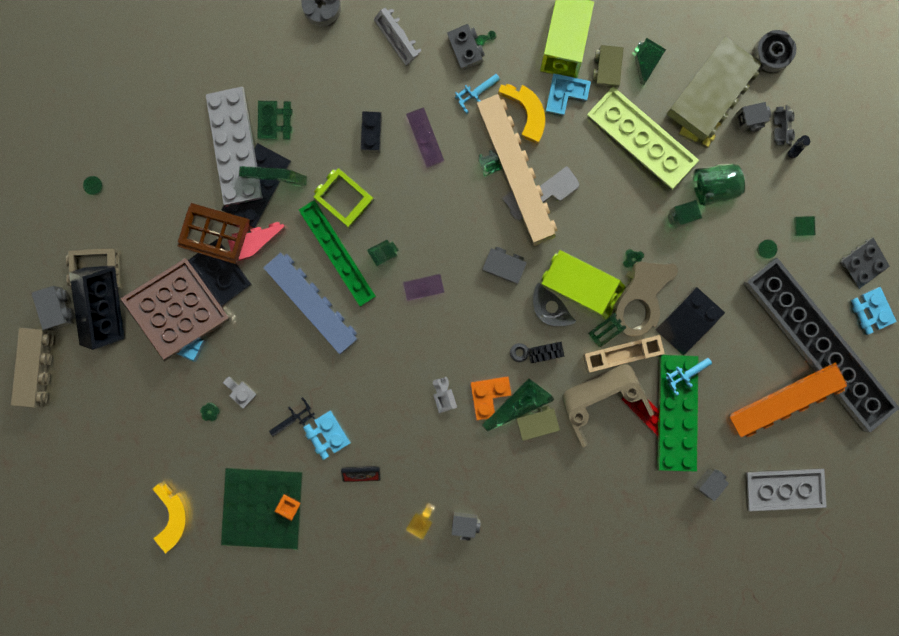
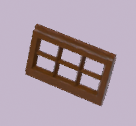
(212, 214)

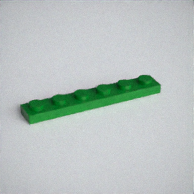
(337, 253)

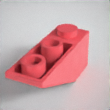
(257, 240)

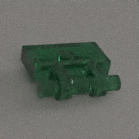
(268, 120)

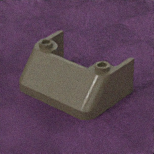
(598, 388)

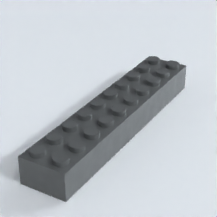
(820, 343)

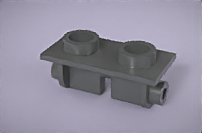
(786, 133)

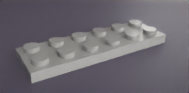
(233, 145)

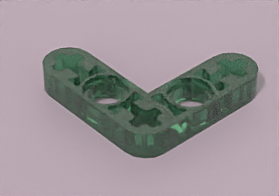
(284, 175)

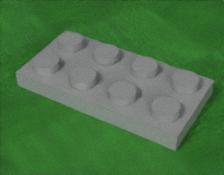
(786, 489)

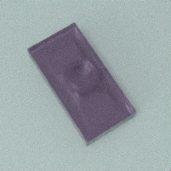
(423, 287)

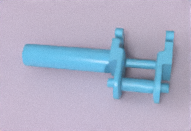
(477, 91)
(688, 374)

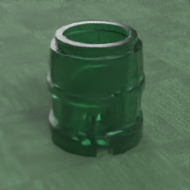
(718, 183)

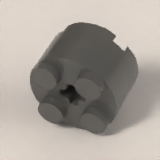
(324, 15)
(783, 45)

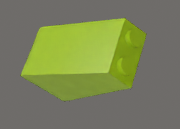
(567, 37)
(583, 284)

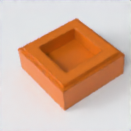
(287, 507)

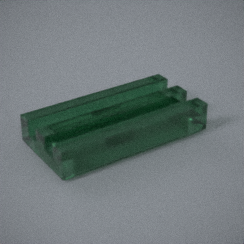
(616, 323)

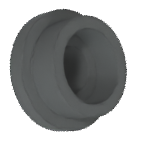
(524, 348)

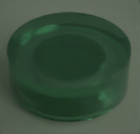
(93, 185)
(767, 249)

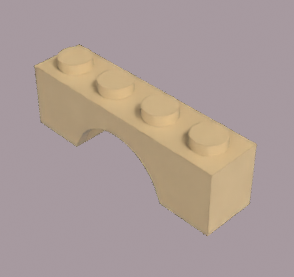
(623, 353)

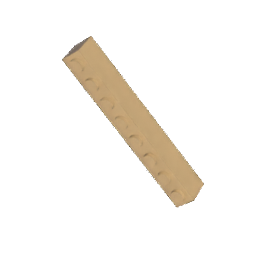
(516, 170)

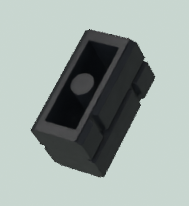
(371, 132)

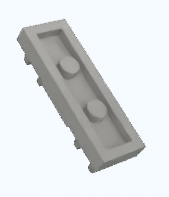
(396, 36)

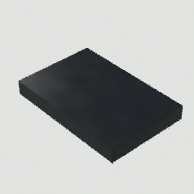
(221, 277)

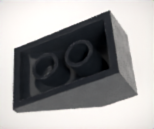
(690, 320)

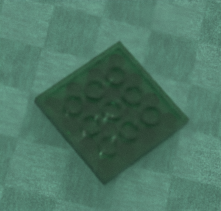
(250, 507)

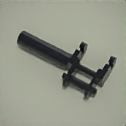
(799, 146)
(290, 420)

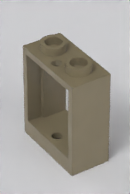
(112, 260)

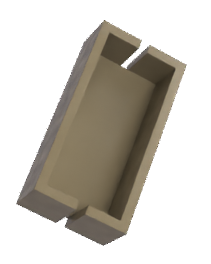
(32, 367)

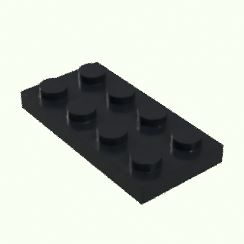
(255, 209)

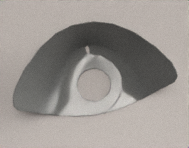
(560, 317)

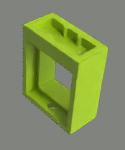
(357, 211)

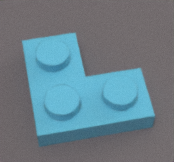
(565, 87)

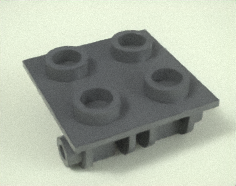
(865, 262)

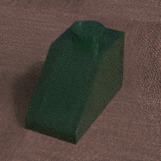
(647, 58)
(383, 253)

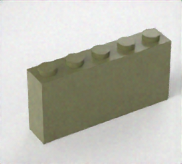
(715, 89)

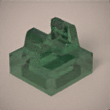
(489, 163)

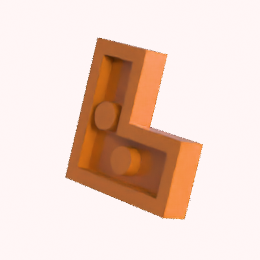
(485, 391)

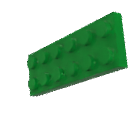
(677, 416)

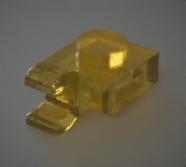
(420, 523)

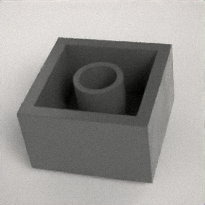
(53, 308)

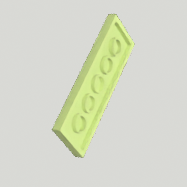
(643, 138)

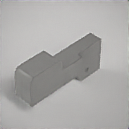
(558, 187)

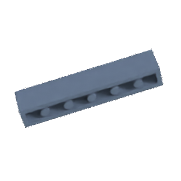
(310, 303)

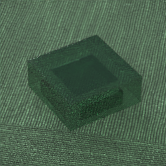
(805, 226)

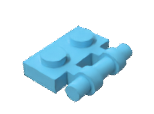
(878, 309)
(331, 431)

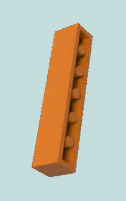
(788, 400)

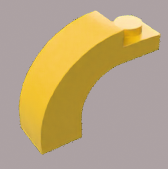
(533, 108)
(177, 518)

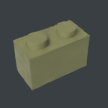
(609, 66)
(538, 423)

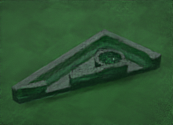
(524, 400)

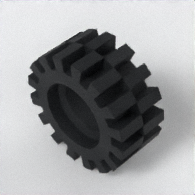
(546, 352)

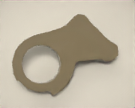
(645, 284)

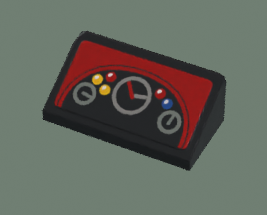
(360, 474)

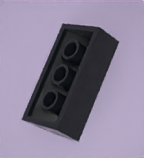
(96, 306)

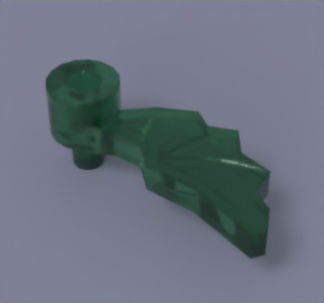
(483, 38)

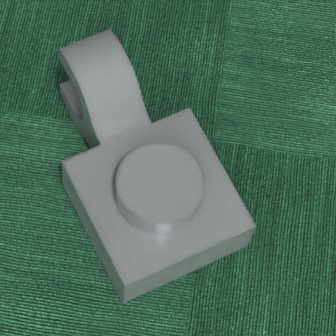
(241, 393)
(444, 398)

